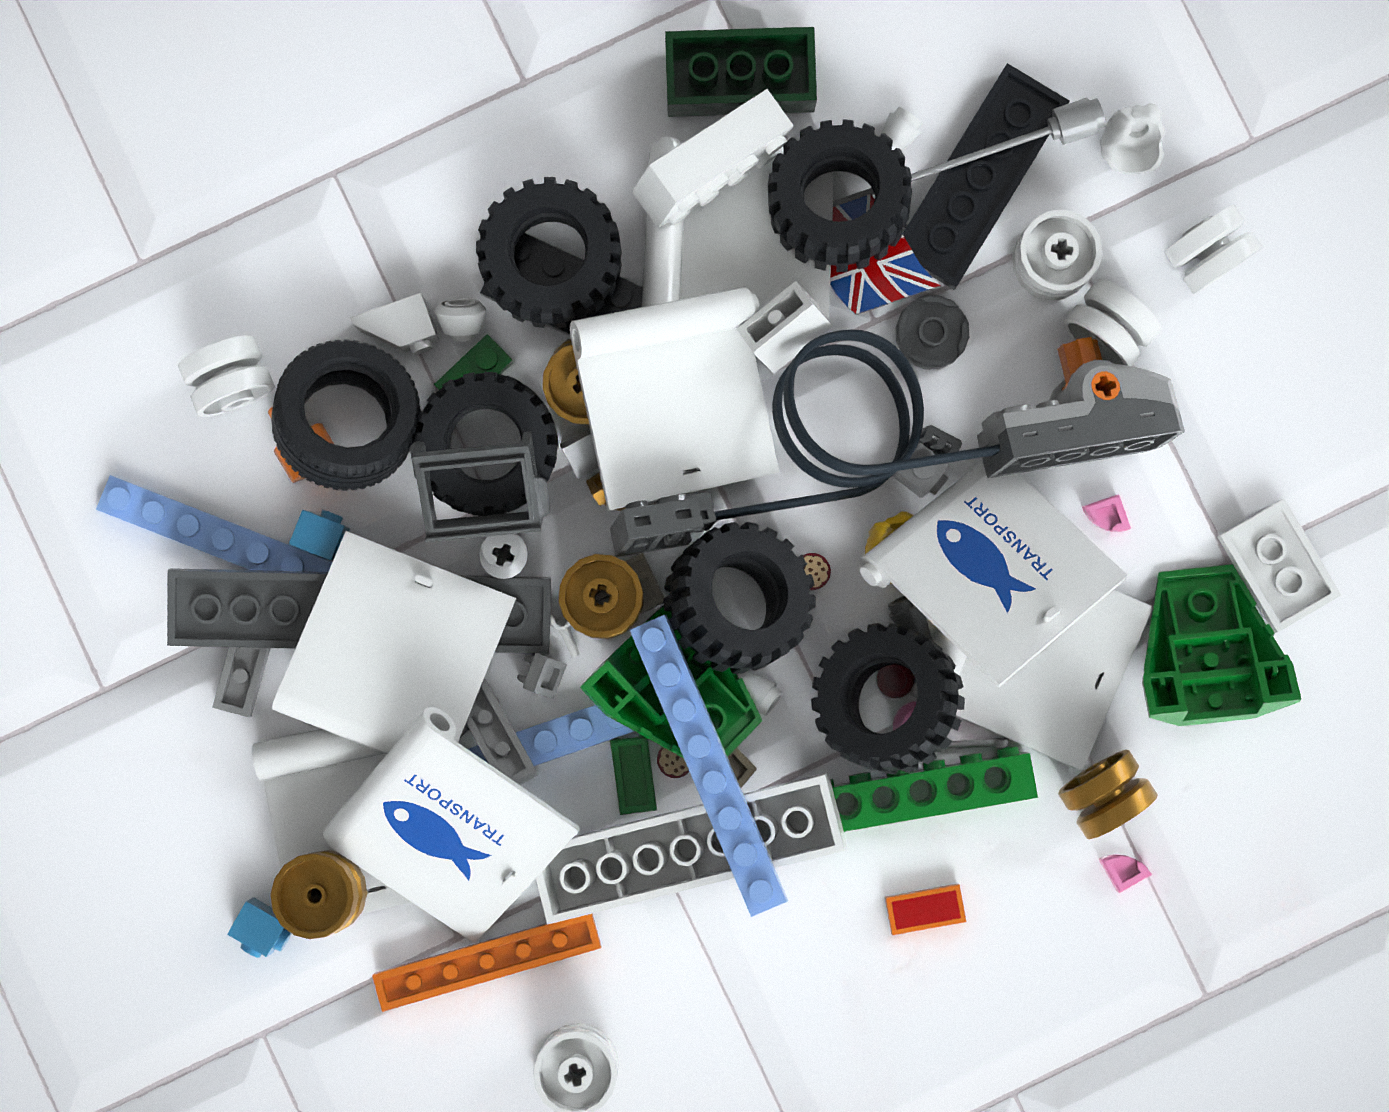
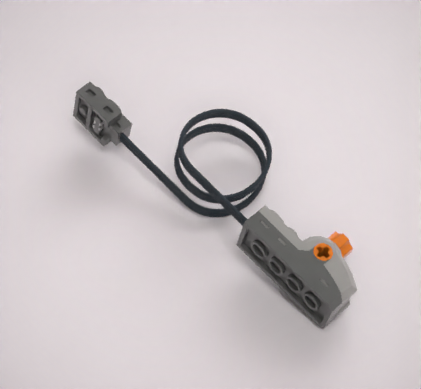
(1091, 416)

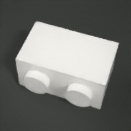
(784, 327)

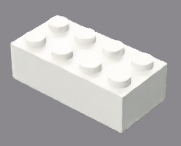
(713, 159)

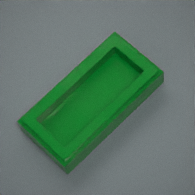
(633, 775)

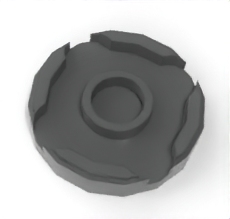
(932, 332)

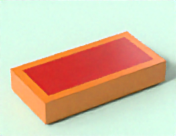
(925, 909)

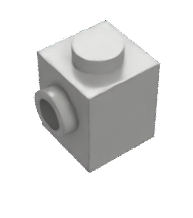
(923, 479)

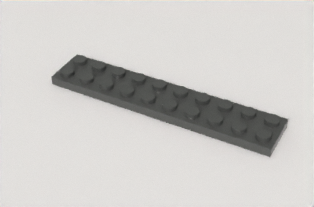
(274, 607)

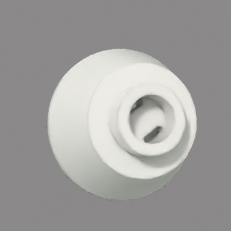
(460, 317)

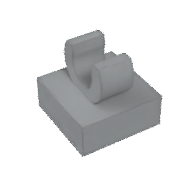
(543, 675)

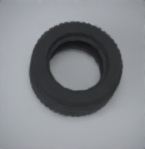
(356, 366)

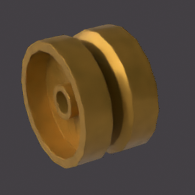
(563, 385)
(591, 576)
(1108, 794)
(296, 891)

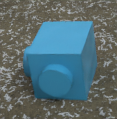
(319, 534)
(258, 929)

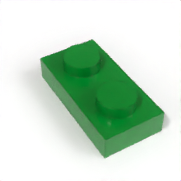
(480, 358)

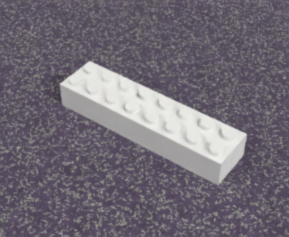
(683, 851)

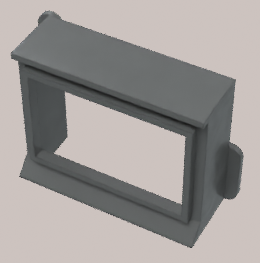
(486, 525)

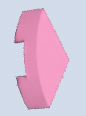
(1108, 514)
(1124, 871)

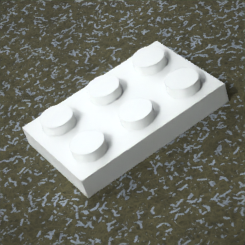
(1279, 565)

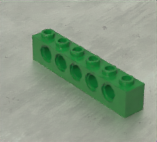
(1016, 785)

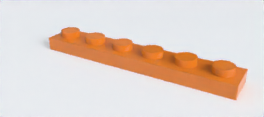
(485, 961)

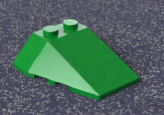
(1212, 652)
(628, 696)

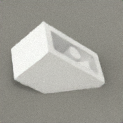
(400, 324)

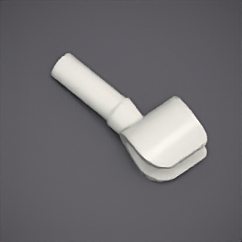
(564, 630)

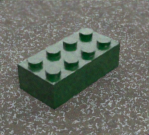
(727, 67)

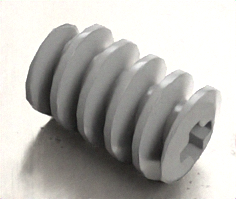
(510, 567)

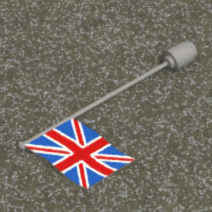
(899, 272)

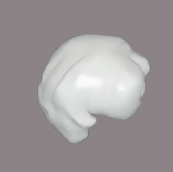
(1134, 139)

